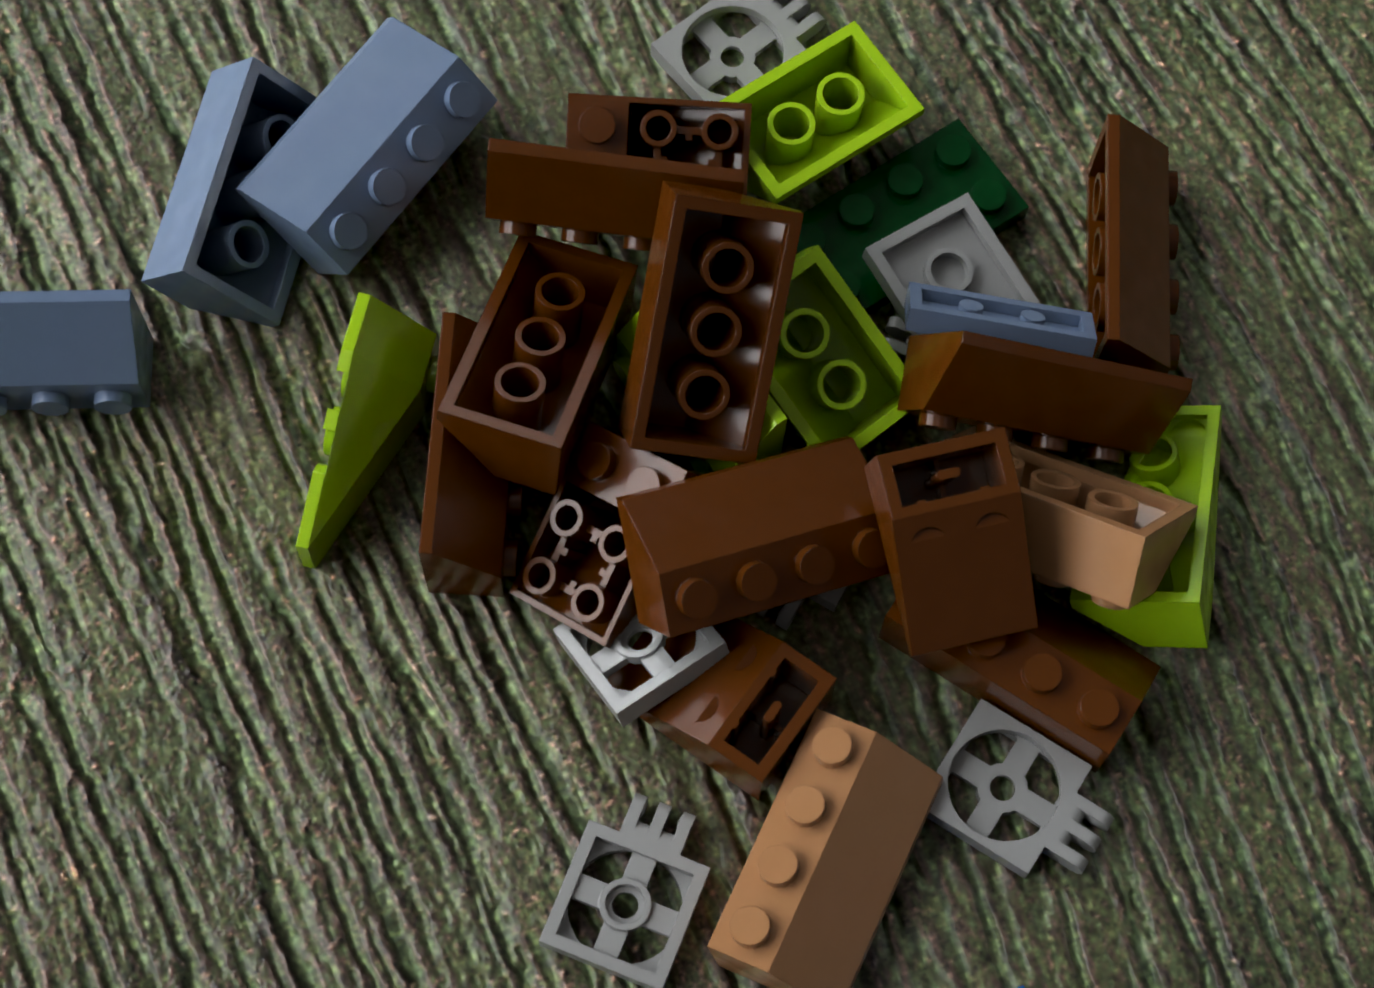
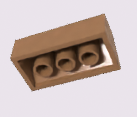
(1096, 528)
(825, 859)

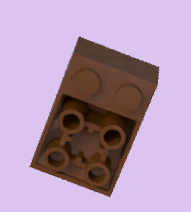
(662, 129)
(954, 540)
(579, 553)
(742, 710)

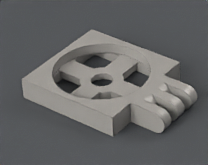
(773, 26)
(666, 674)
(1056, 823)
(648, 847)

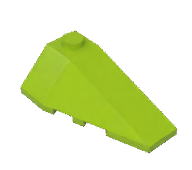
(385, 393)
(1187, 468)

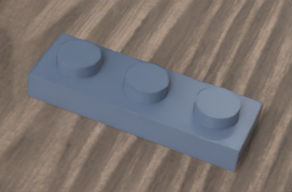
(943, 309)

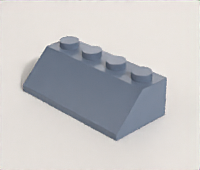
(366, 147)
(211, 242)
(73, 352)

